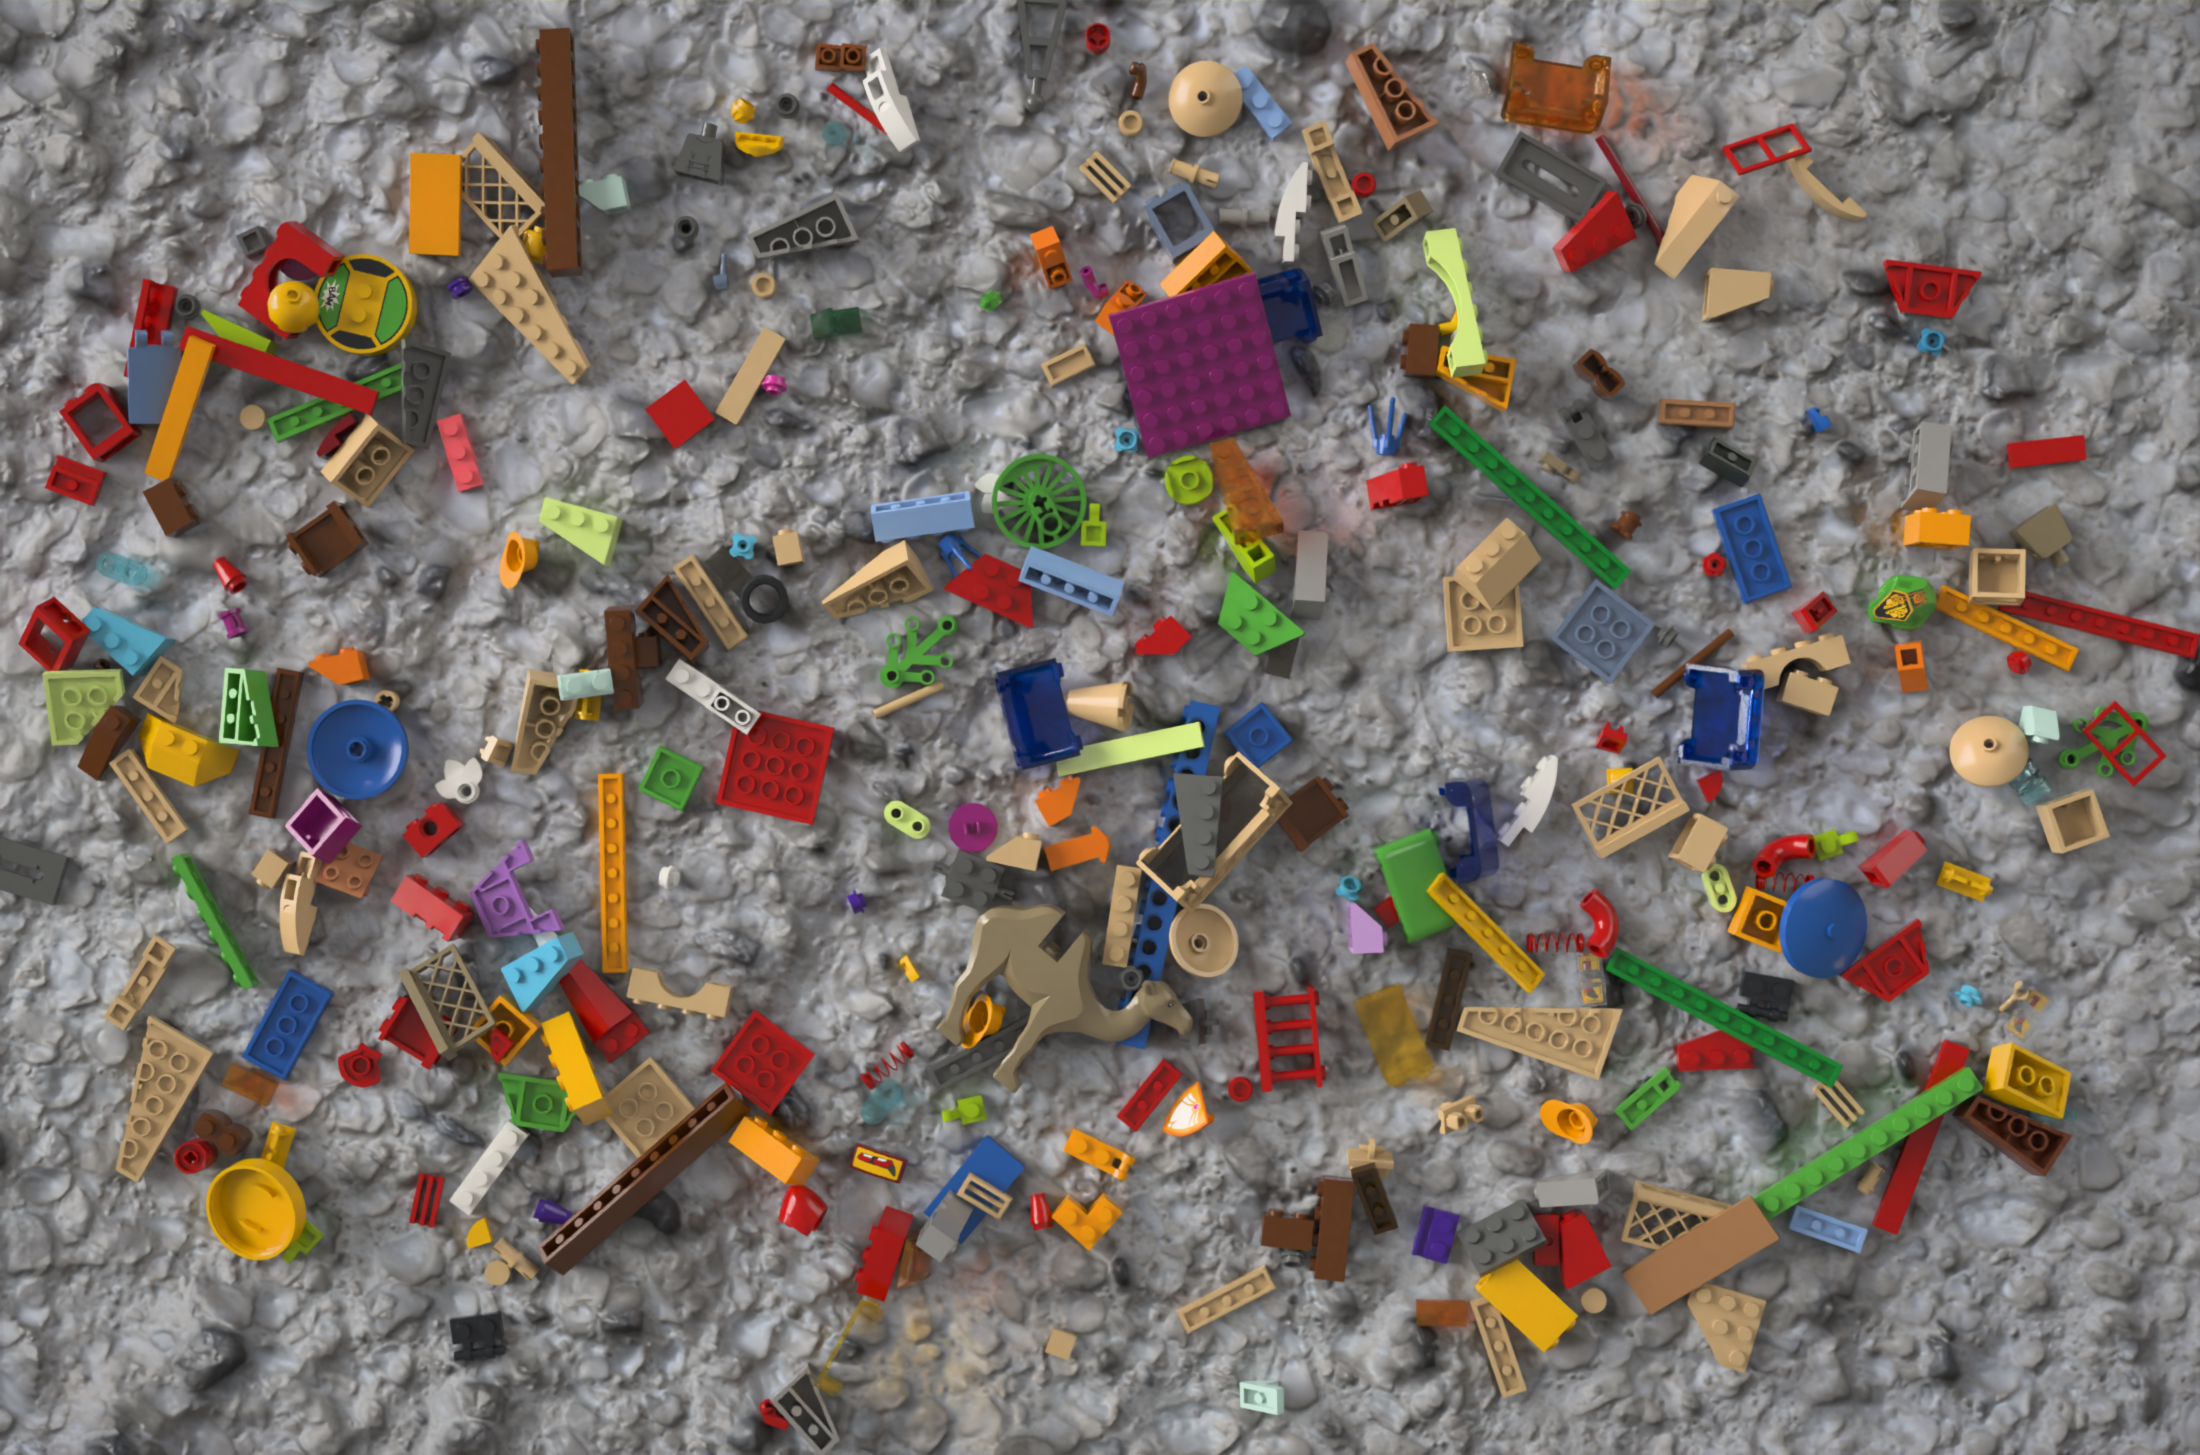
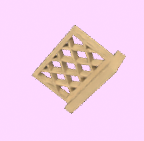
(508, 171)
(1634, 828)
(1665, 1199)

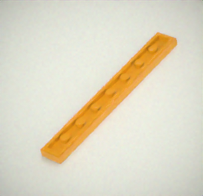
(613, 873)

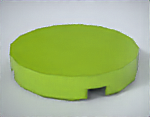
(1189, 480)

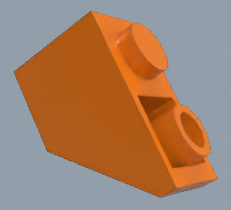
(1051, 257)
(1126, 297)
(1911, 666)
(344, 669)
(1058, 803)

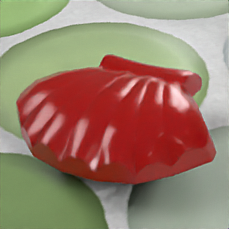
(360, 1066)

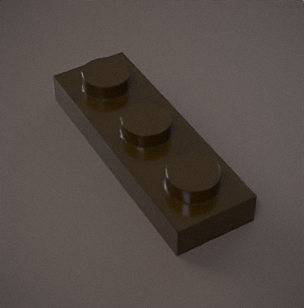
(1374, 1198)

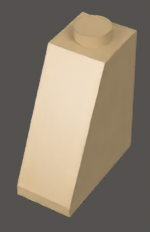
(1733, 290)

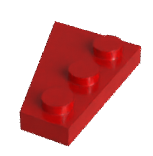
(1714, 1052)

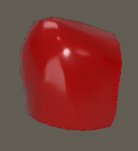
(802, 1209)

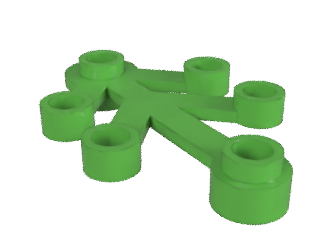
(915, 654)
(2107, 738)

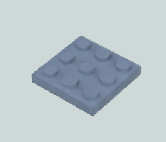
(1602, 631)

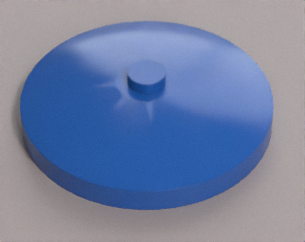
(357, 749)
(1823, 928)

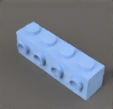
(922, 517)
(1071, 581)

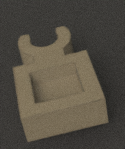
(1553, 465)

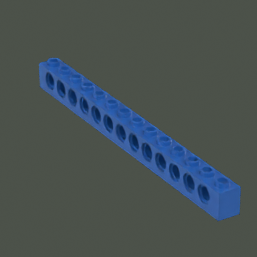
(1208, 715)

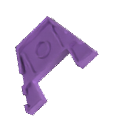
(503, 904)

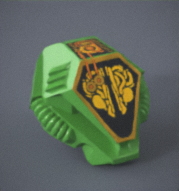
(1903, 603)

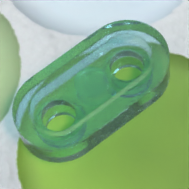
(120, 568)
(881, 1102)

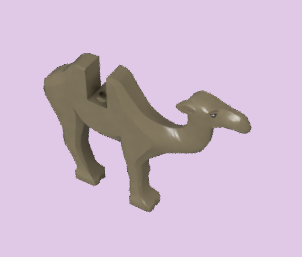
(1053, 984)

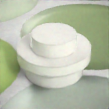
(669, 877)

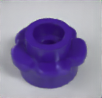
(857, 902)

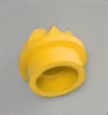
(742, 111)

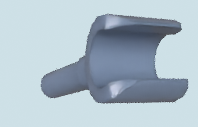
(722, 281)

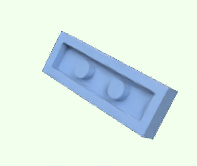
(1262, 105)
(1827, 1228)

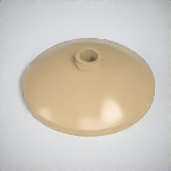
(1222, 102)
(1992, 765)
(1215, 940)

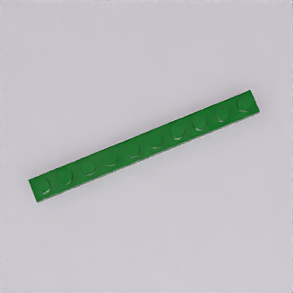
(1529, 497)
(1724, 1017)

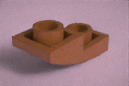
(840, 58)

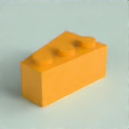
(1206, 265)
(1490, 386)
(773, 1151)

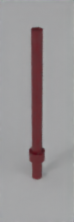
(1630, 187)

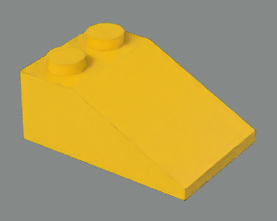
(2026, 1081)

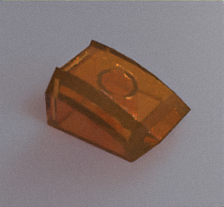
(914, 1264)

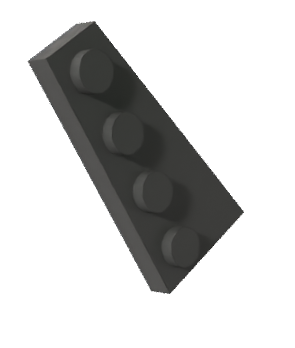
(1199, 813)

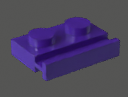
(1435, 1234)

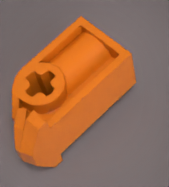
(1079, 850)

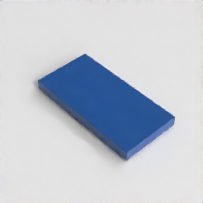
(1751, 548)
(288, 1024)
(992, 1165)

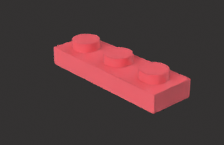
(460, 453)

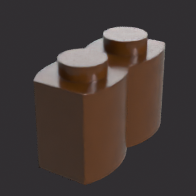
(1602, 379)
(220, 1129)

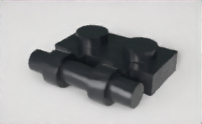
(1766, 988)
(477, 1328)

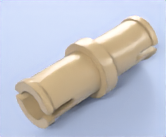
(1194, 173)
(515, 1259)

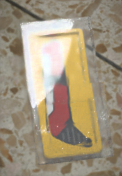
(1590, 980)
(2027, 1013)

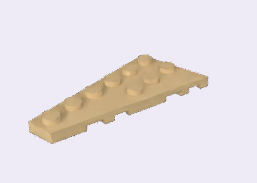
(524, 298)
(1560, 1036)
(162, 1086)

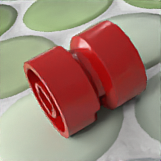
(195, 1155)

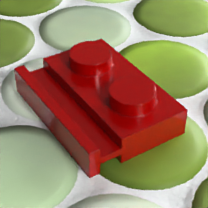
(75, 480)

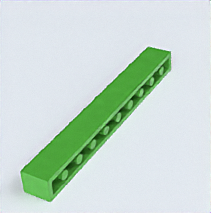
(1867, 1142)

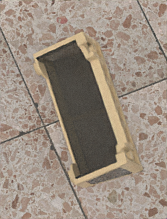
(1247, 812)

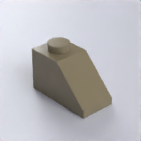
(1402, 216)

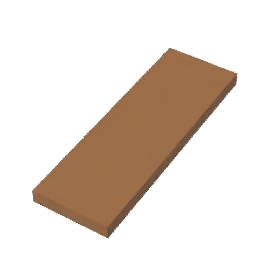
(1700, 1254)

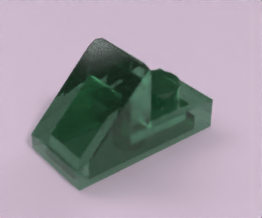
(836, 323)

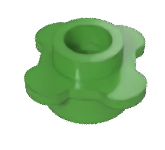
(990, 300)

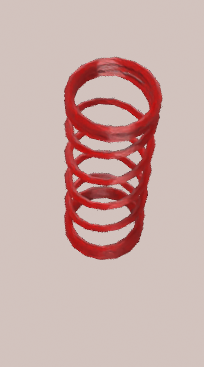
(1759, 881)
(1579, 942)
(869, 1082)

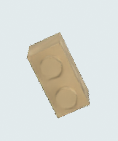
(1806, 693)

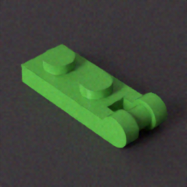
(1647, 1098)

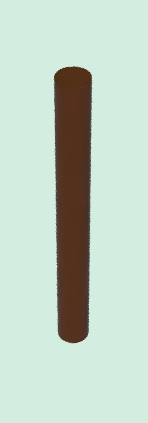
(1697, 659)

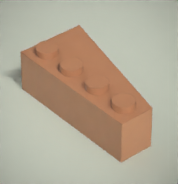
(1388, 99)

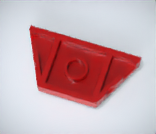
(1929, 288)
(995, 588)
(1892, 964)

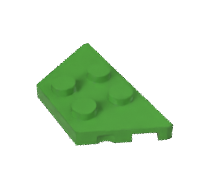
(1254, 619)
(536, 1102)

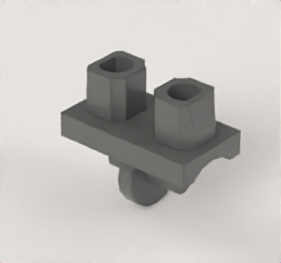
(1201, 1024)

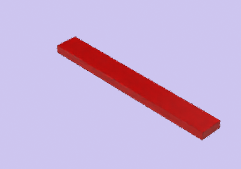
(287, 372)
(2106, 624)
(1916, 1148)

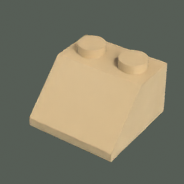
(1019, 852)

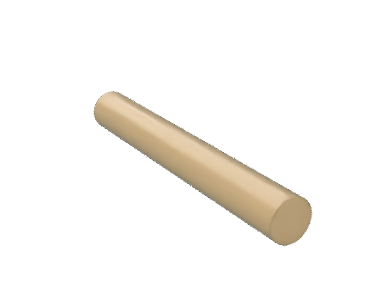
(909, 699)

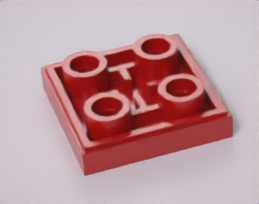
(680, 414)

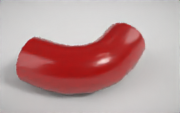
(1781, 851)
(1605, 923)

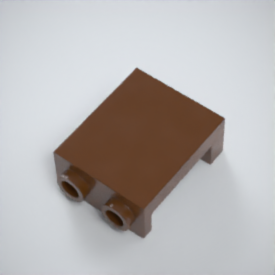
(326, 540)
(1312, 813)

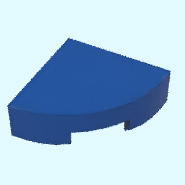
(1819, 423)

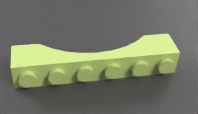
(1444, 257)

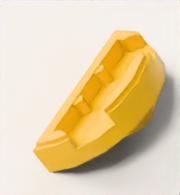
(758, 144)

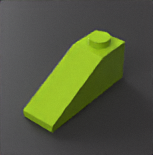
(239, 334)
(1252, 555)

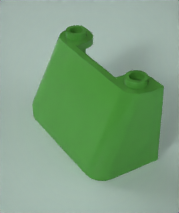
(1409, 870)

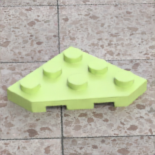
(79, 701)

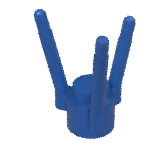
(1387, 443)
(952, 547)

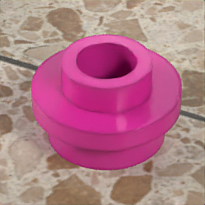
(774, 384)

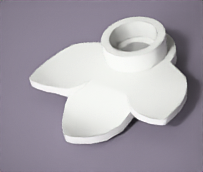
(986, 485)
(458, 778)

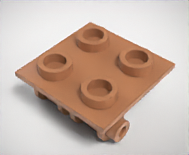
(350, 871)

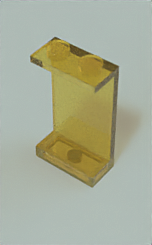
(1393, 1035)
(827, 1383)

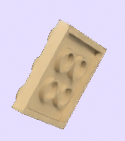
(1476, 627)
(646, 1106)

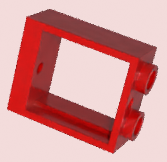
(113, 443)
(72, 633)

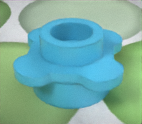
(1121, 434)
(746, 552)
(1349, 888)
(1969, 996)

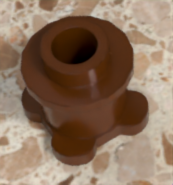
(1626, 524)

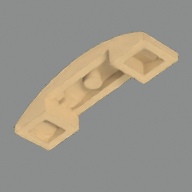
(1330, 172)
(1819, 193)
(142, 983)

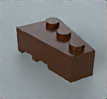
(672, 620)

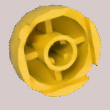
(293, 306)

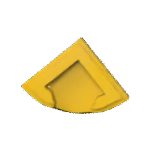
(911, 971)
(479, 1234)

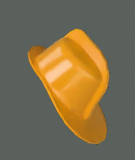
(518, 557)
(982, 1020)
(1569, 1120)

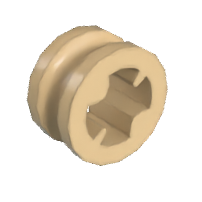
(396, 701)

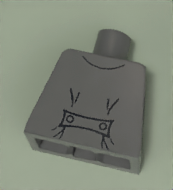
(702, 156)

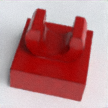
(1611, 740)

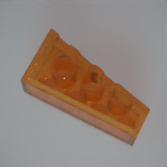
(1244, 498)

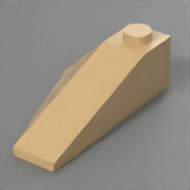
(1695, 215)
(886, 579)
(539, 721)

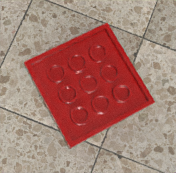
(777, 767)

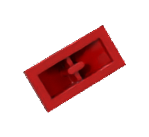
(1814, 612)

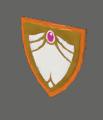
(1188, 1113)

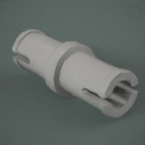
(1243, 217)

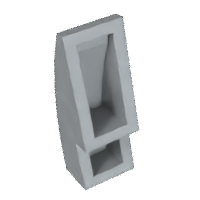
(1344, 265)

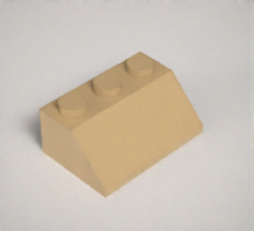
(367, 460)
(1497, 564)

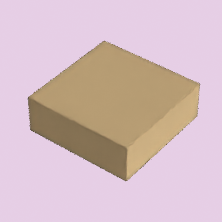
(1060, 1343)

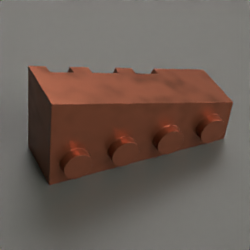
(2017, 1136)

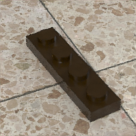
(1448, 999)

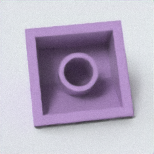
(1363, 931)

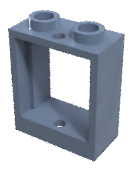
(1189, 245)

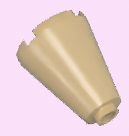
(1103, 704)

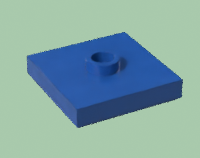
(1258, 735)

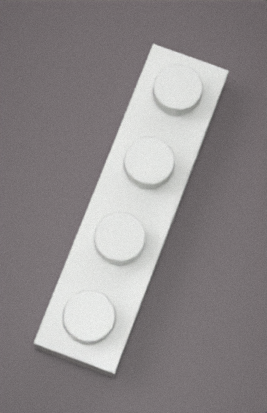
(489, 1167)

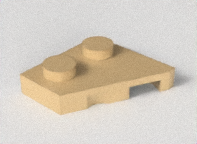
(162, 689)

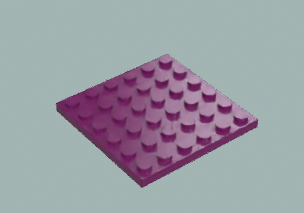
(1200, 365)

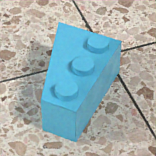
(127, 641)
(540, 970)

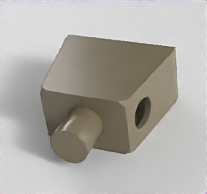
(2044, 535)

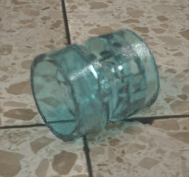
(2030, 784)

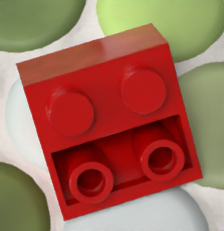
(1165, 640)

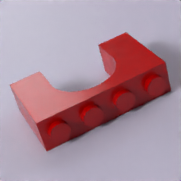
(294, 243)

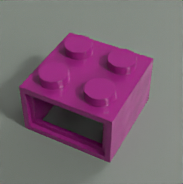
(323, 826)

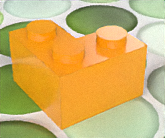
(1089, 1224)

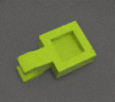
(1093, 531)
(1830, 844)
(969, 1110)
(306, 1242)

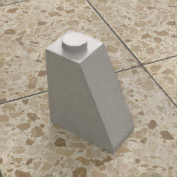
(1573, 1189)

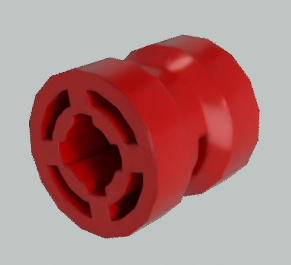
(1097, 33)

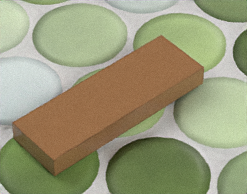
(1696, 413)

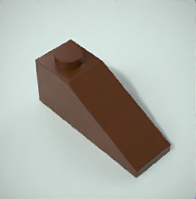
(107, 740)

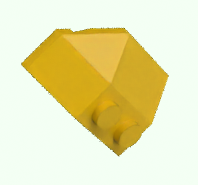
(184, 753)

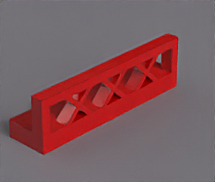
(153, 312)

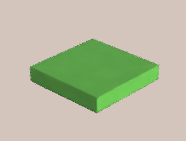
(671, 778)

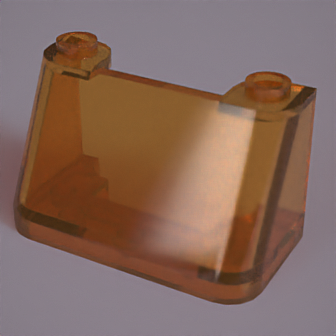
(1555, 93)

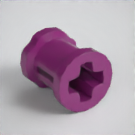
(233, 623)

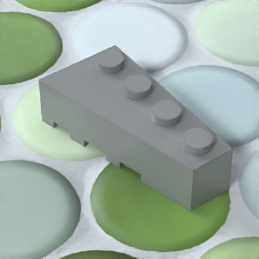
(807, 230)

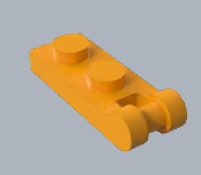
(1098, 1153)

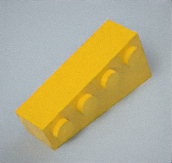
(575, 1069)

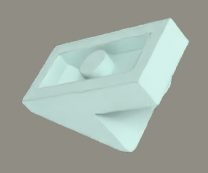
(1262, 1396)

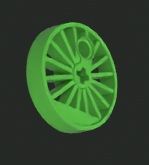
(1022, 467)

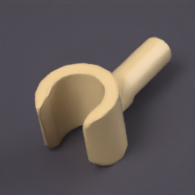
(2015, 996)

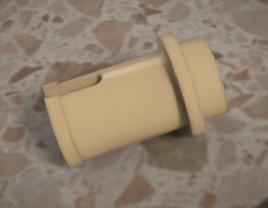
(1870, 1179)

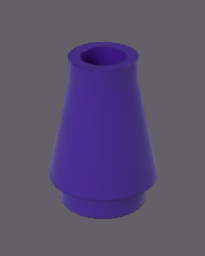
(550, 1212)

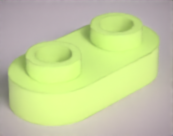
(907, 819)
(1718, 887)

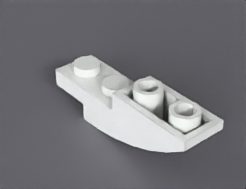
(887, 102)
(1293, 205)
(713, 696)
(1537, 792)

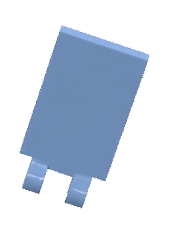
(151, 377)

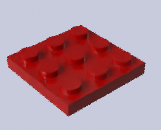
(762, 1062)

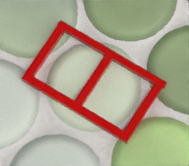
(1760, 140)
(2137, 731)

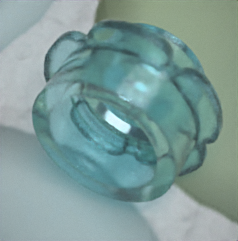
(833, 126)

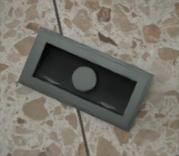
(1728, 462)

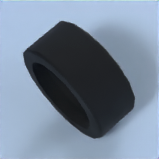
(760, 617)

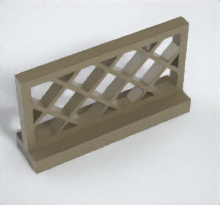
(432, 1015)

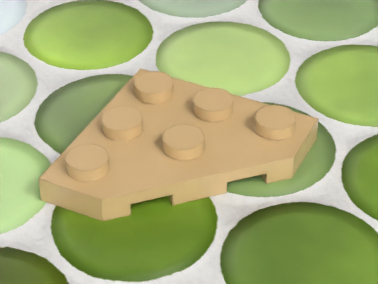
(1727, 1322)

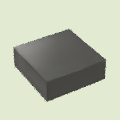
(253, 242)

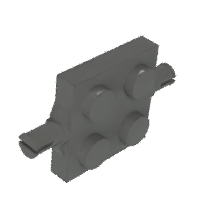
(973, 881)

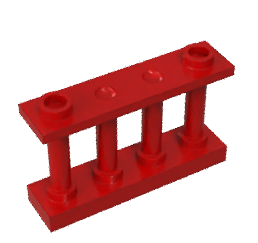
(1266, 1027)

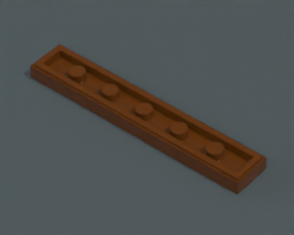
(273, 759)

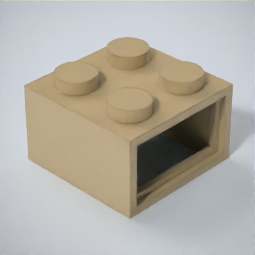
(1997, 576)
(2072, 821)
(1698, 843)

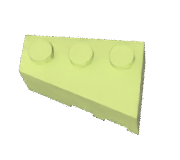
(585, 528)

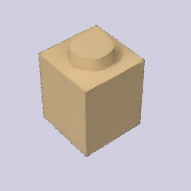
(788, 548)
(272, 869)

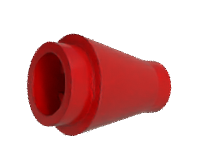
(230, 577)
(1040, 1212)

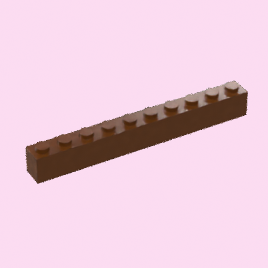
(560, 152)
(643, 1179)

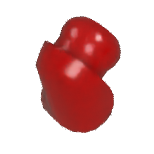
(771, 1416)

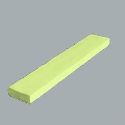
(1133, 749)

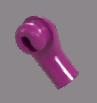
(1090, 283)

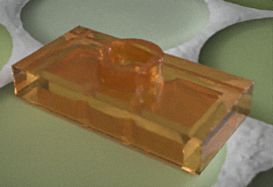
(250, 1084)
(1441, 1312)

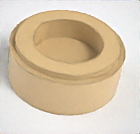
(1130, 123)
(764, 286)
(253, 417)
(498, 1272)
(1593, 1300)

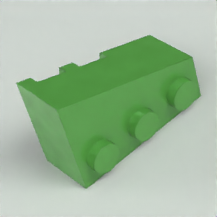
(247, 709)

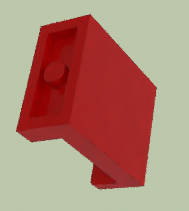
(409, 1033)

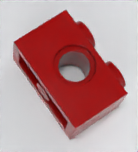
(447, 825)

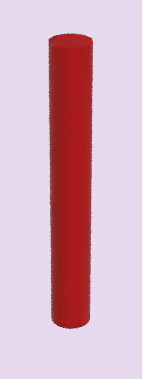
(855, 105)

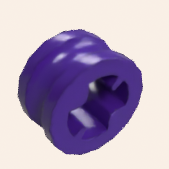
(460, 288)

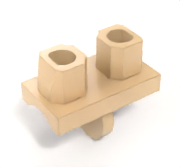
(1459, 1114)
(1371, 1153)

